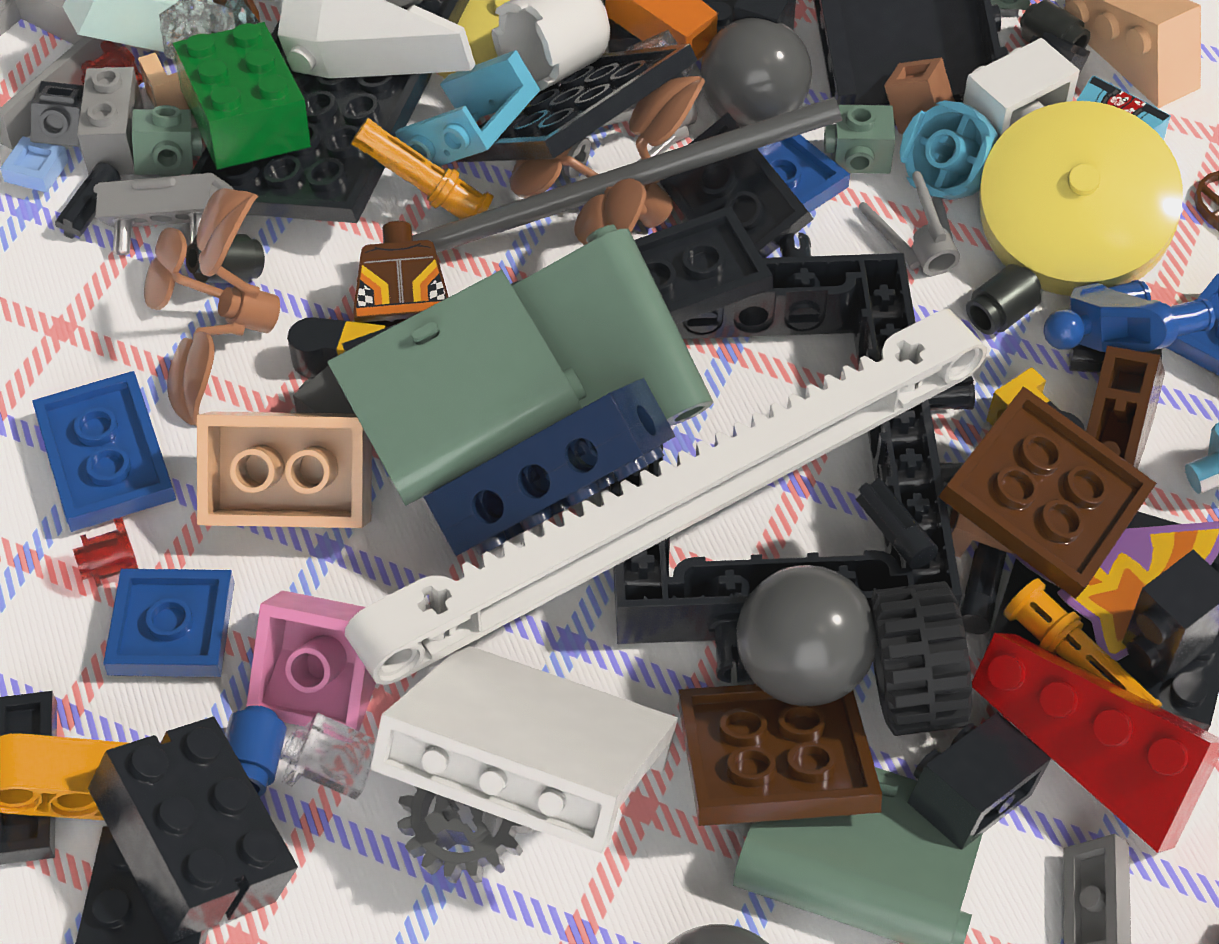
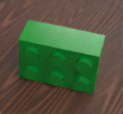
(241, 95)

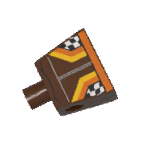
(397, 277)

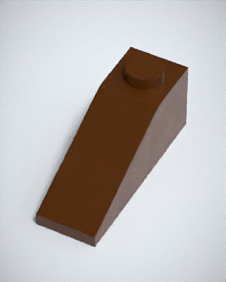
(1126, 401)

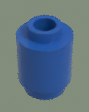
(257, 741)

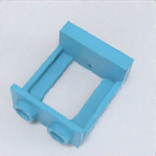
(490, 87)

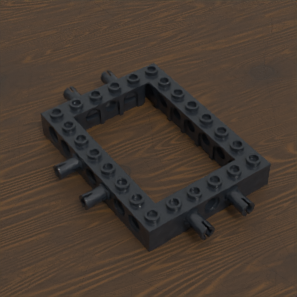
(808, 297)

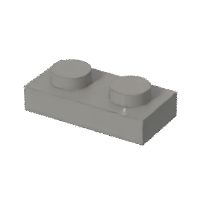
(1097, 892)

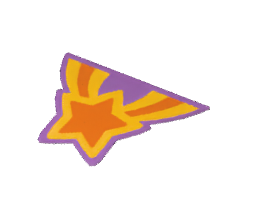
(1131, 565)

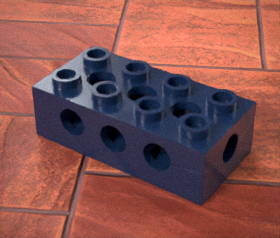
(552, 470)

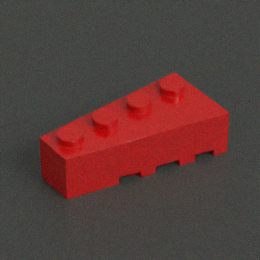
(1112, 742)

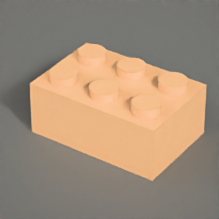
(283, 470)

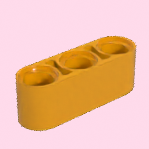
(49, 775)

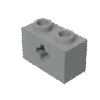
(107, 117)

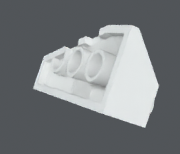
(369, 39)

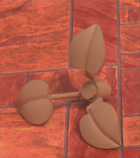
(629, 200)
(241, 306)

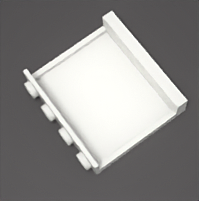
(523, 745)

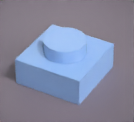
(34, 164)

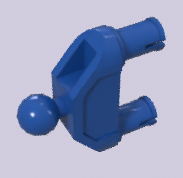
(1124, 319)

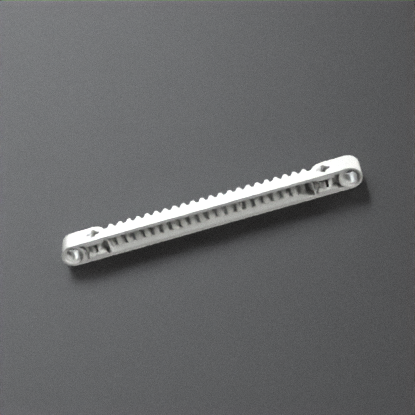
(406, 635)

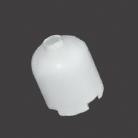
(552, 35)

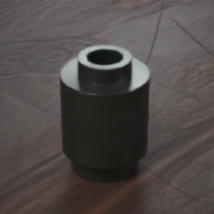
(1053, 19)
(243, 259)
(1004, 299)

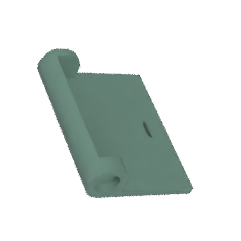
(613, 325)
(455, 386)
(866, 870)

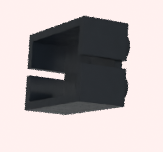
(191, 828)

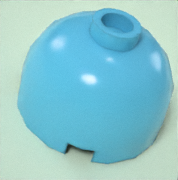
(948, 149)

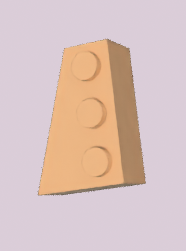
(1147, 43)

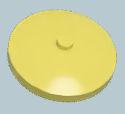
(1080, 194)

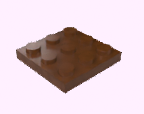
(1048, 492)
(774, 758)

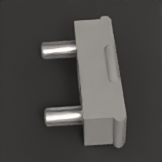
(154, 203)

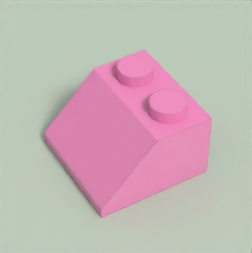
(307, 663)

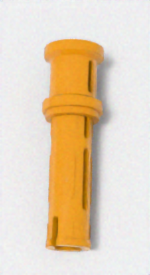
(441, 185)
(1062, 630)

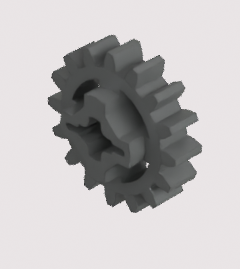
(446, 829)

